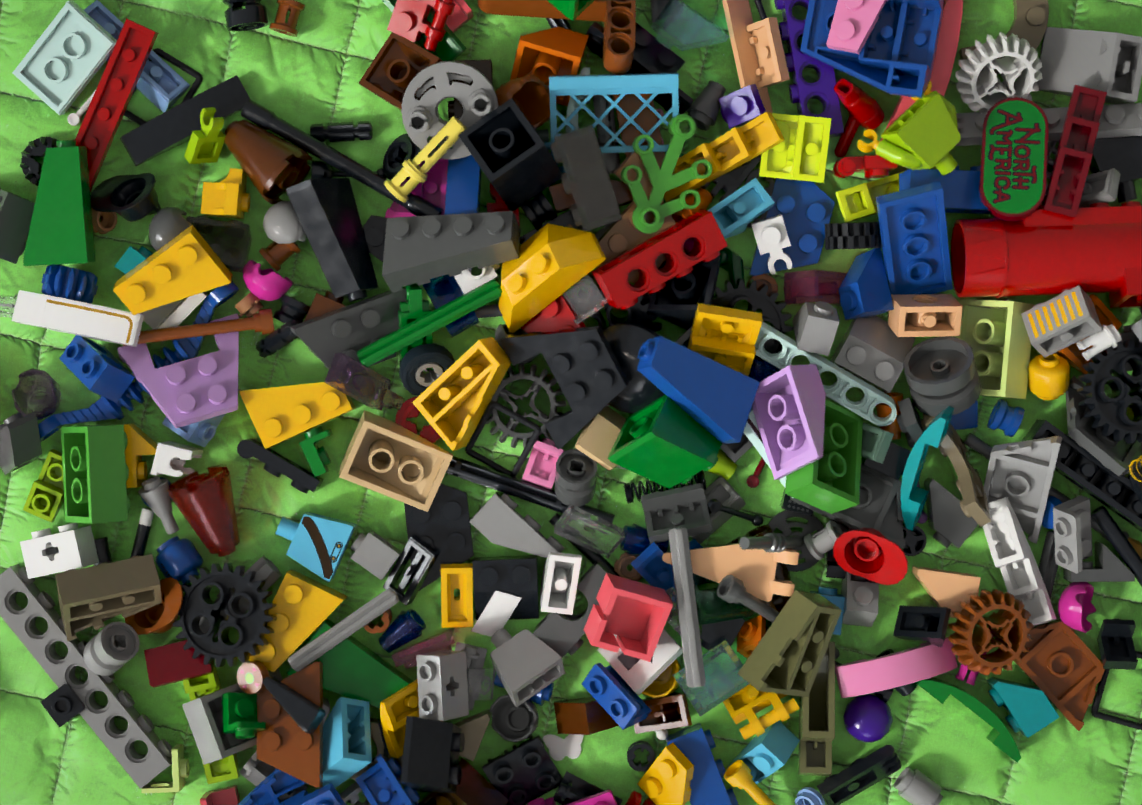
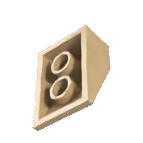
(394, 462)

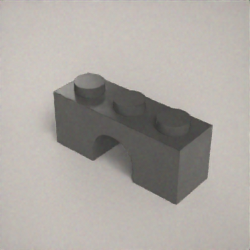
(565, 631)

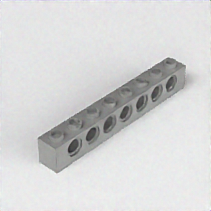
(62, 670)

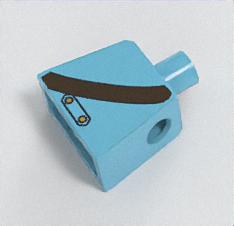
(317, 542)

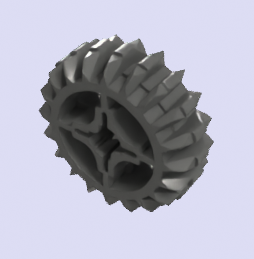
(539, 382)

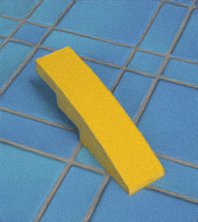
(729, 151)

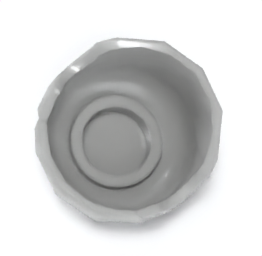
(283, 224)

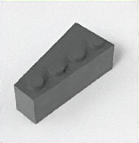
(446, 244)

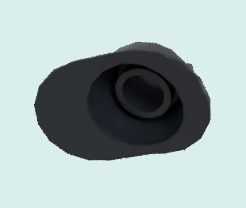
(127, 195)

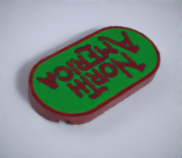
(1014, 158)

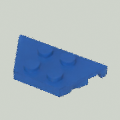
(804, 213)

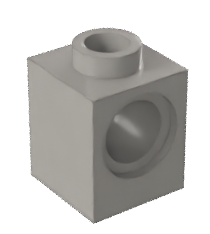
(374, 554)

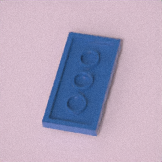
(915, 240)

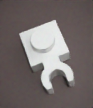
(771, 238)

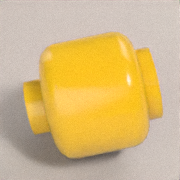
(1048, 376)

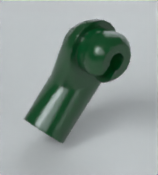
(732, 264)

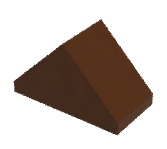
(666, 713)
(582, 716)

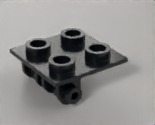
(523, 772)

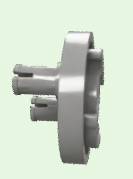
(422, 116)

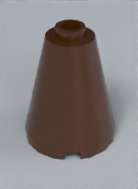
(267, 159)

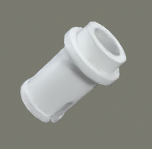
(1101, 341)

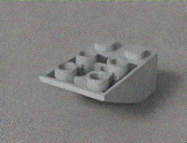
(1091, 60)

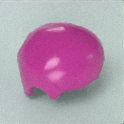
(265, 283)
(1076, 605)

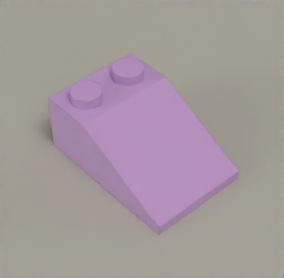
(791, 418)

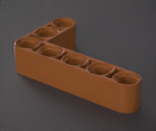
(617, 15)

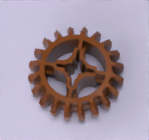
(1007, 626)

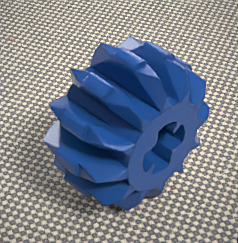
(69, 283)

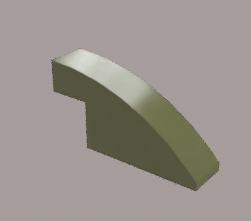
(818, 720)

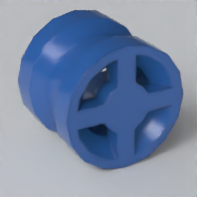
(1005, 418)

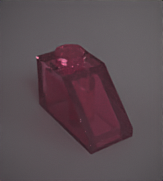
(812, 287)

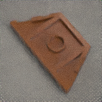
(1062, 669)
(283, 741)

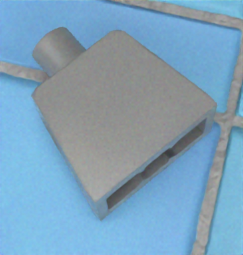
(524, 664)

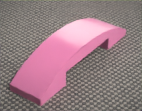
(895, 669)

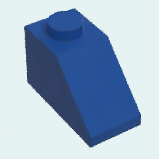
(866, 287)

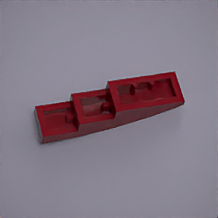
(1074, 151)

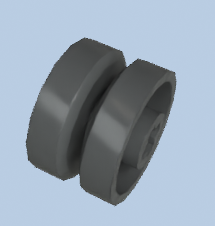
(942, 375)

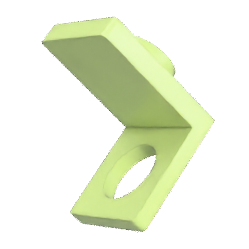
(180, 771)

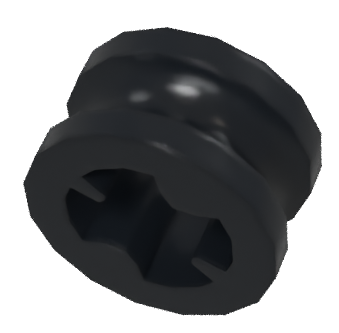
(631, 755)

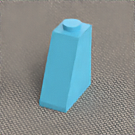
(346, 740)

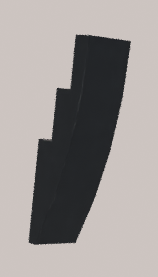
(178, 123)

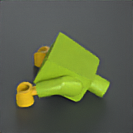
(920, 135)

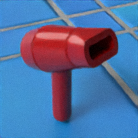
(862, 110)

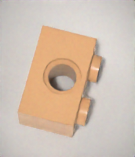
(925, 315)

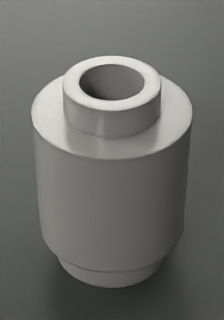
(918, 788)

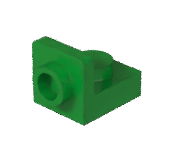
(316, 457)
(240, 715)

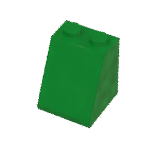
(664, 444)

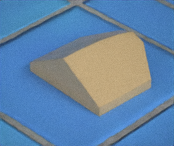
(600, 435)

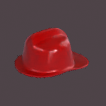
(870, 556)

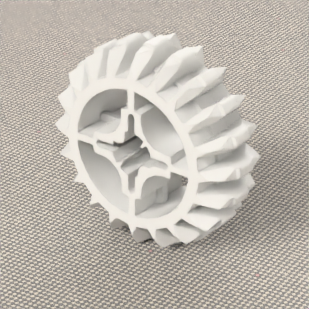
(979, 89)

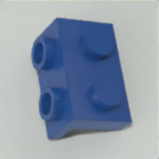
(615, 696)
(384, 786)

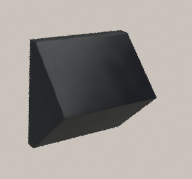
(680, 296)

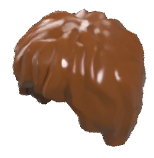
(530, 96)

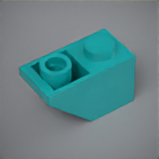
(1026, 705)

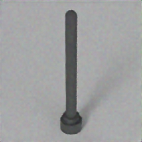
(733, 590)

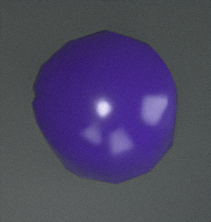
(868, 718)

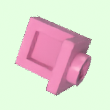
(542, 463)

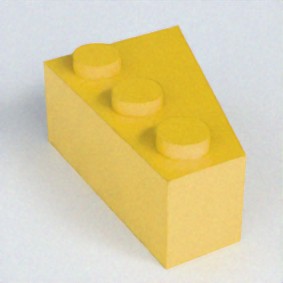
(173, 273)
(463, 392)
(293, 409)
(299, 610)

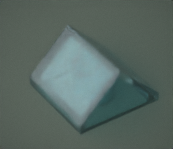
(721, 679)

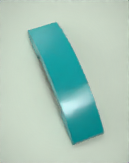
(913, 497)

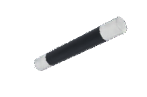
(142, 532)

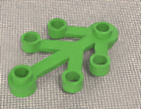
(662, 177)

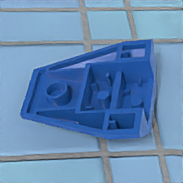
(897, 52)

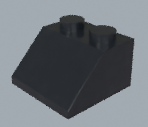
(509, 575)
(432, 755)

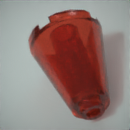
(209, 508)

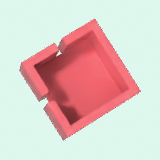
(631, 612)

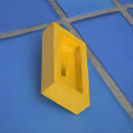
(457, 610)

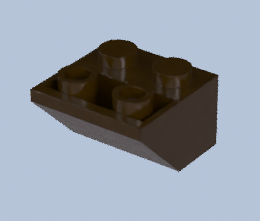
(472, 791)

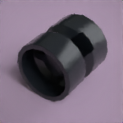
(245, 19)

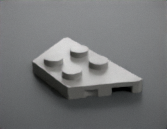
(1025, 476)

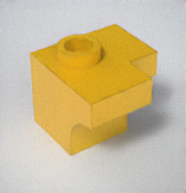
(226, 197)

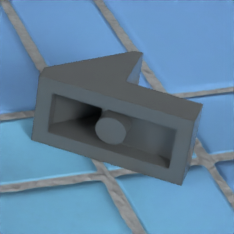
(1106, 569)

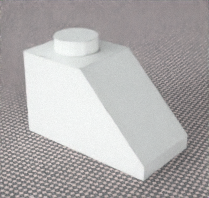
(560, 583)

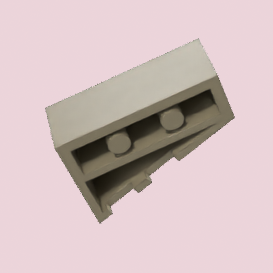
(105, 591)

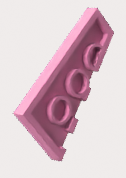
(853, 24)

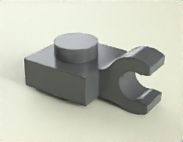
(909, 421)

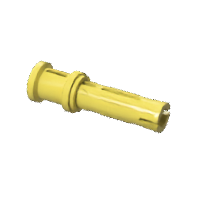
(414, 171)

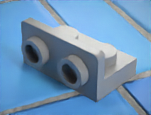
(1072, 533)

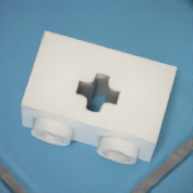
(59, 551)

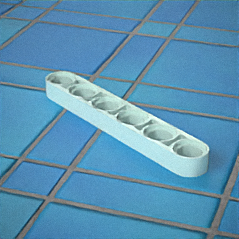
(844, 381)

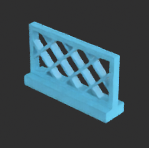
(613, 85)

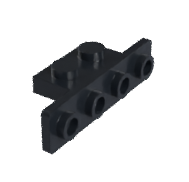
(648, 58)

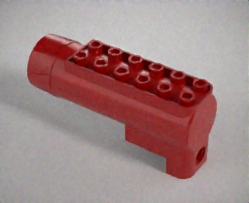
(1052, 254)

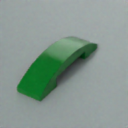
(998, 736)

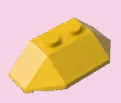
(545, 270)

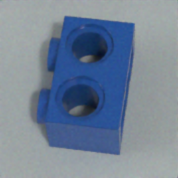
(97, 368)

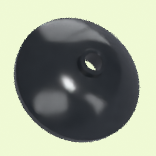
(626, 342)

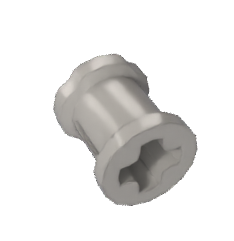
(822, 540)

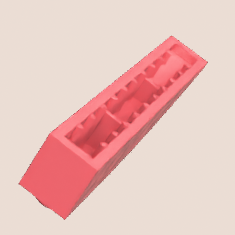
(944, 56)

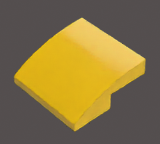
(726, 335)
(394, 715)

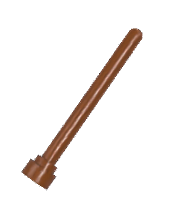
(260, 322)

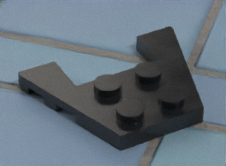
(582, 367)

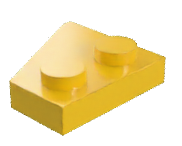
(668, 778)

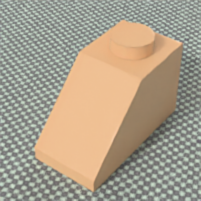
(947, 587)

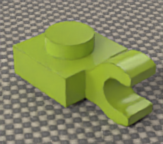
(206, 143)

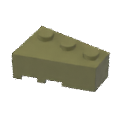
(793, 646)

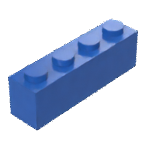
(959, 188)
(707, 781)

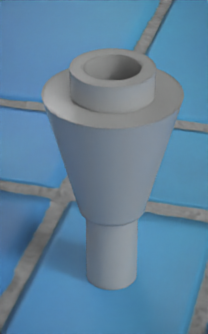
(156, 495)

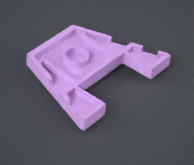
(193, 387)

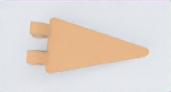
(752, 567)

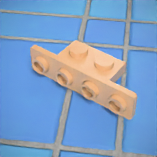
(756, 49)

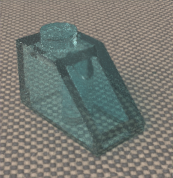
(686, 28)

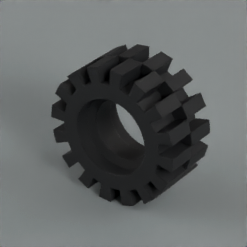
(852, 235)

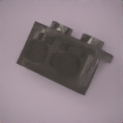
(228, 240)

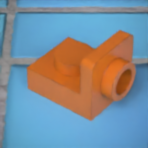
(750, 635)

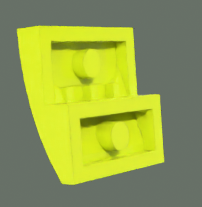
(802, 152)

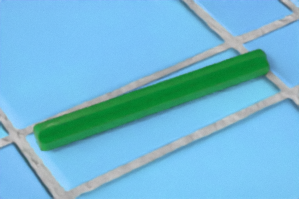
(429, 323)

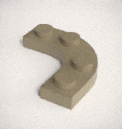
(1028, 23)
(969, 482)

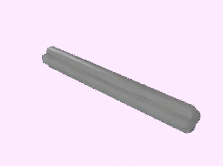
(687, 607)

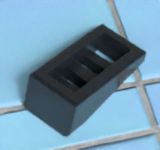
(301, 709)

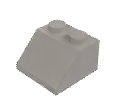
(873, 352)

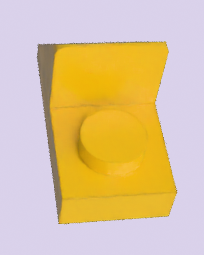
(137, 445)

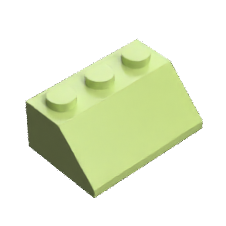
(998, 345)

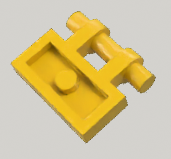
(750, 701)

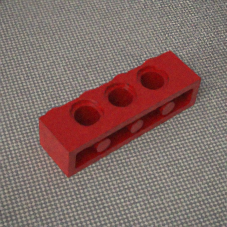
(614, 274)

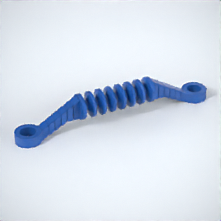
(184, 349)

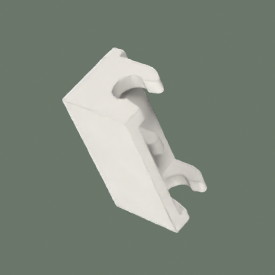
(171, 458)

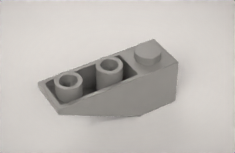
(507, 528)
(860, 600)

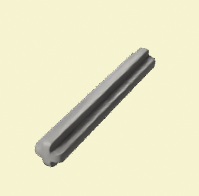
(343, 629)

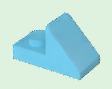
(741, 208)

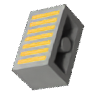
(1061, 321)

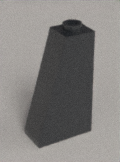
(335, 234)

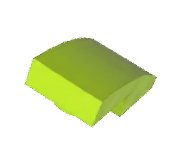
(47, 492)

